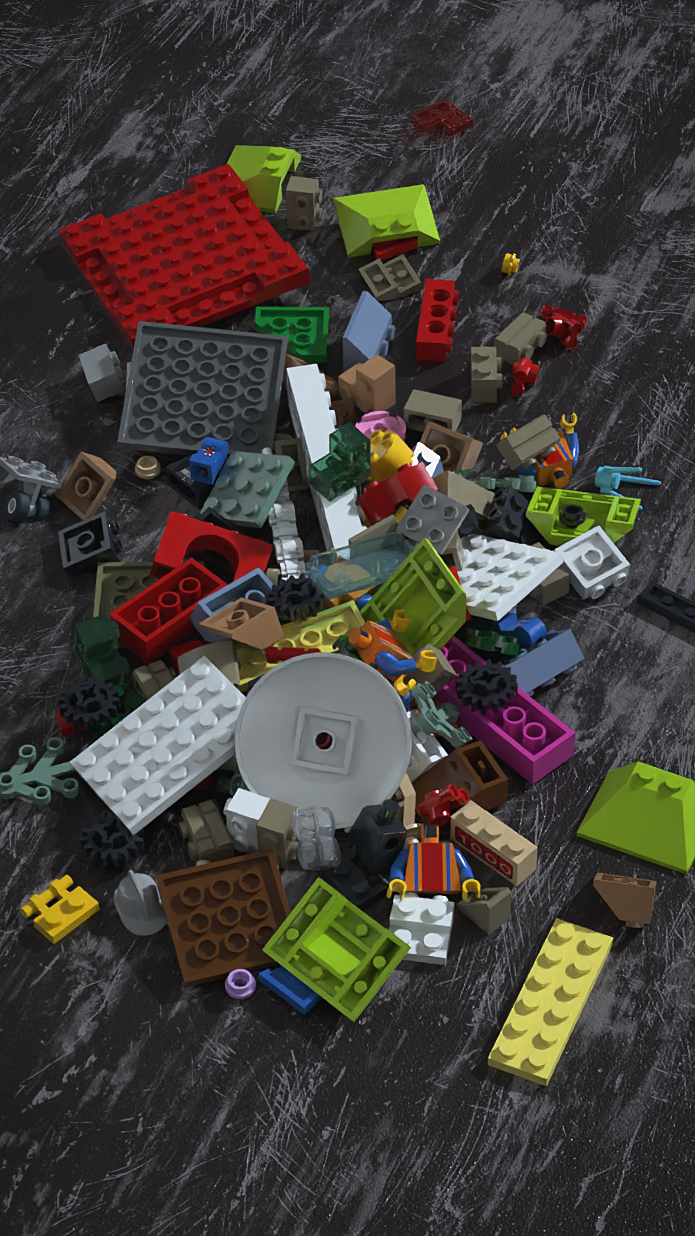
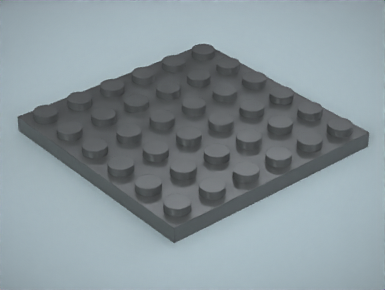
(199, 386)

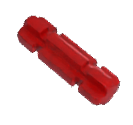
(548, 310)
(274, 655)

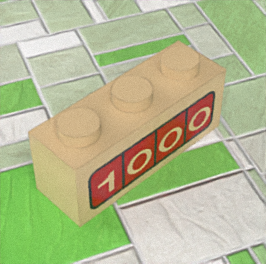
(493, 843)

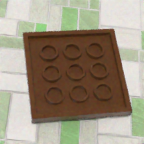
(223, 915)

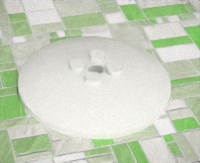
(319, 695)

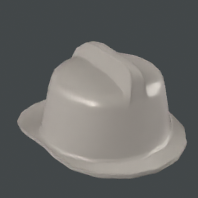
(139, 904)

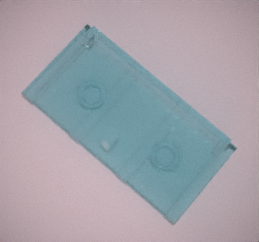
(358, 564)

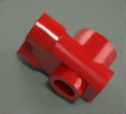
(564, 329)
(523, 373)
(439, 803)

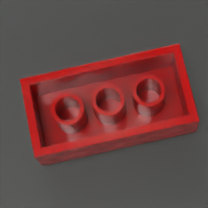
(162, 611)

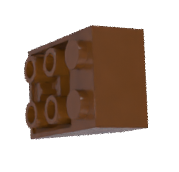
(469, 769)

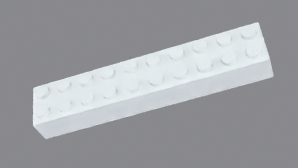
(314, 423)

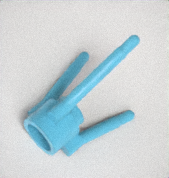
(610, 477)

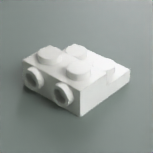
(593, 563)
(423, 926)

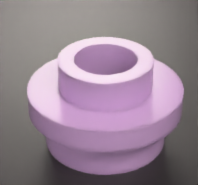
(240, 977)

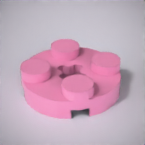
(381, 420)

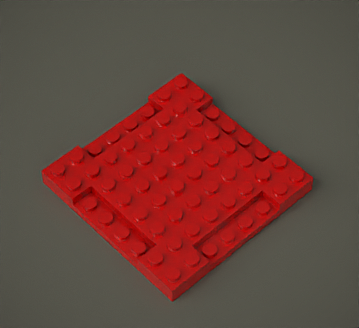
(184, 256)

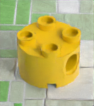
(387, 455)

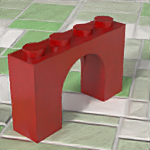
(188, 534)

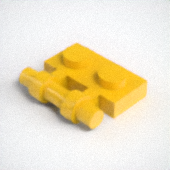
(64, 915)

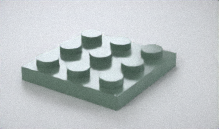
(248, 487)

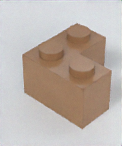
(369, 385)

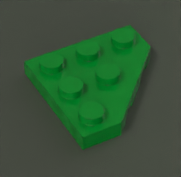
(304, 327)

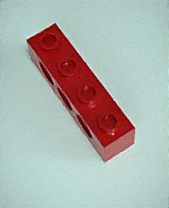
(436, 319)

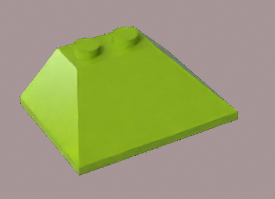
(263, 172)
(385, 217)
(611, 513)
(428, 596)
(645, 815)
(336, 949)

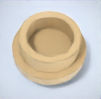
(147, 467)

